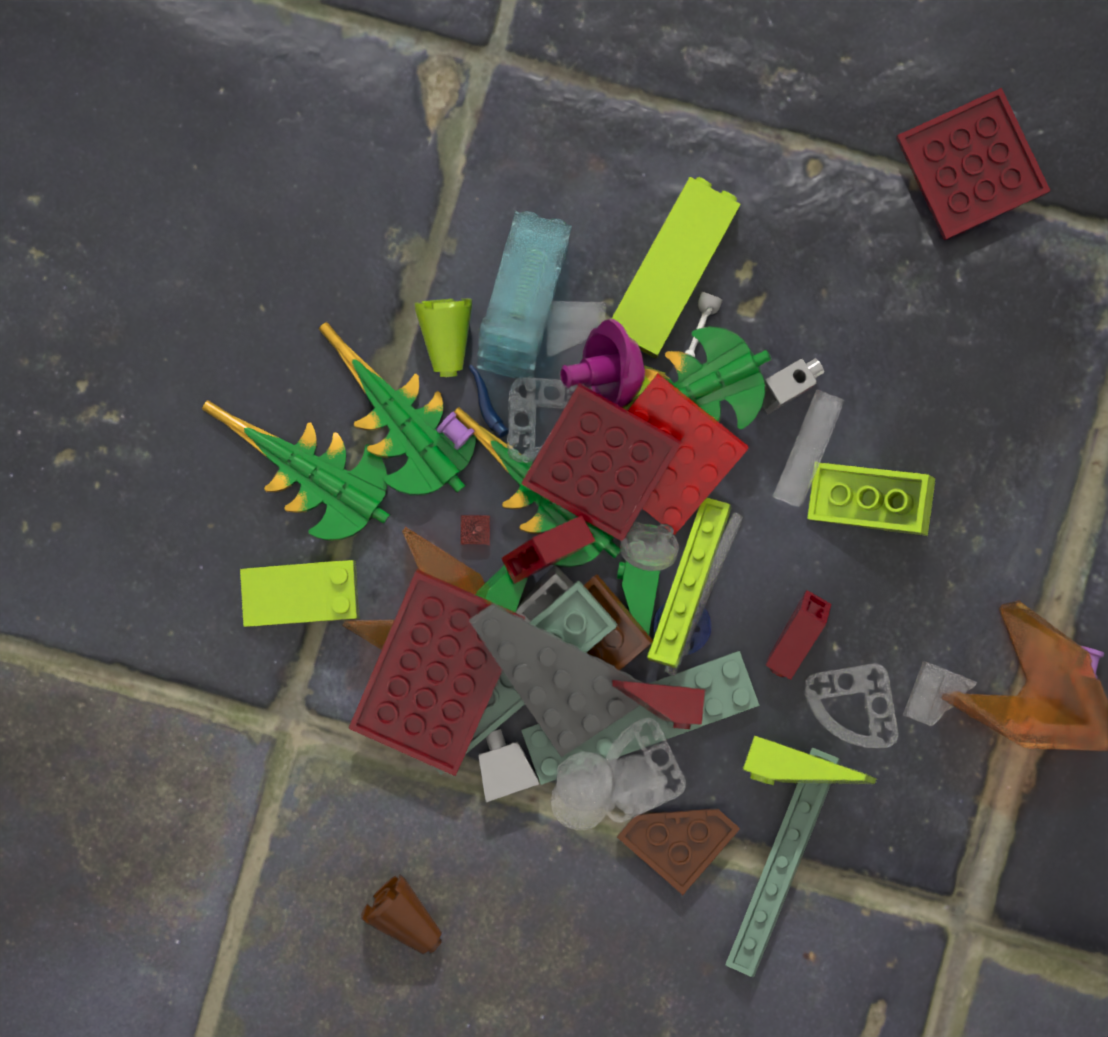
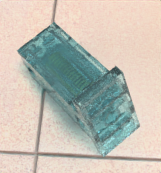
(523, 295)

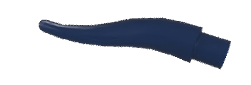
(488, 413)

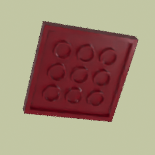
(973, 164)
(601, 462)

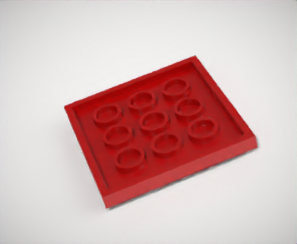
(699, 463)

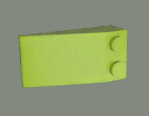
(872, 498)
(299, 593)
(780, 763)

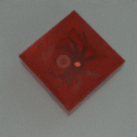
(475, 529)

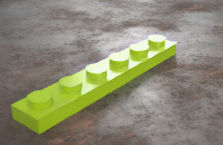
(689, 582)

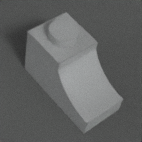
(544, 593)

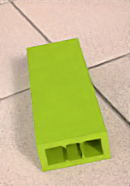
(675, 264)

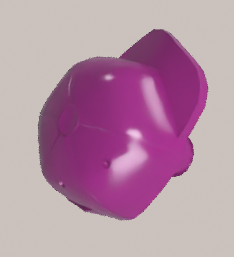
(609, 364)

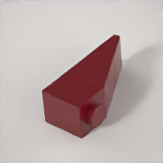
(669, 703)

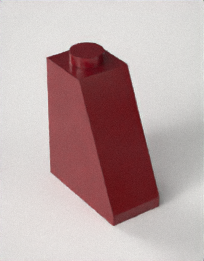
(547, 549)
(798, 635)

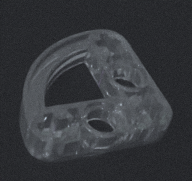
(528, 406)
(860, 684)
(656, 784)

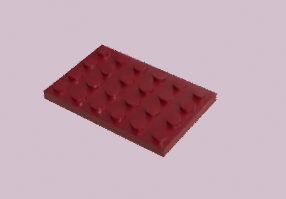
(430, 676)

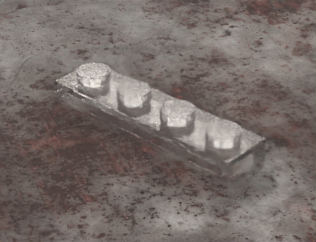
(808, 448)

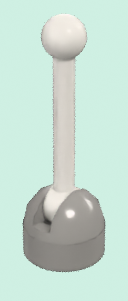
(708, 306)

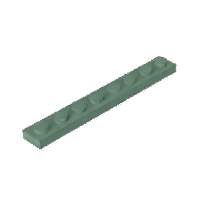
(778, 873)

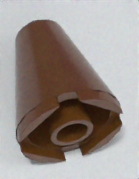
(402, 916)

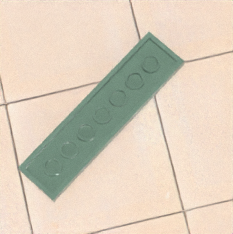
(573, 618)
(726, 694)

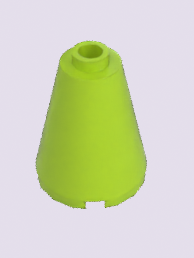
(445, 332)

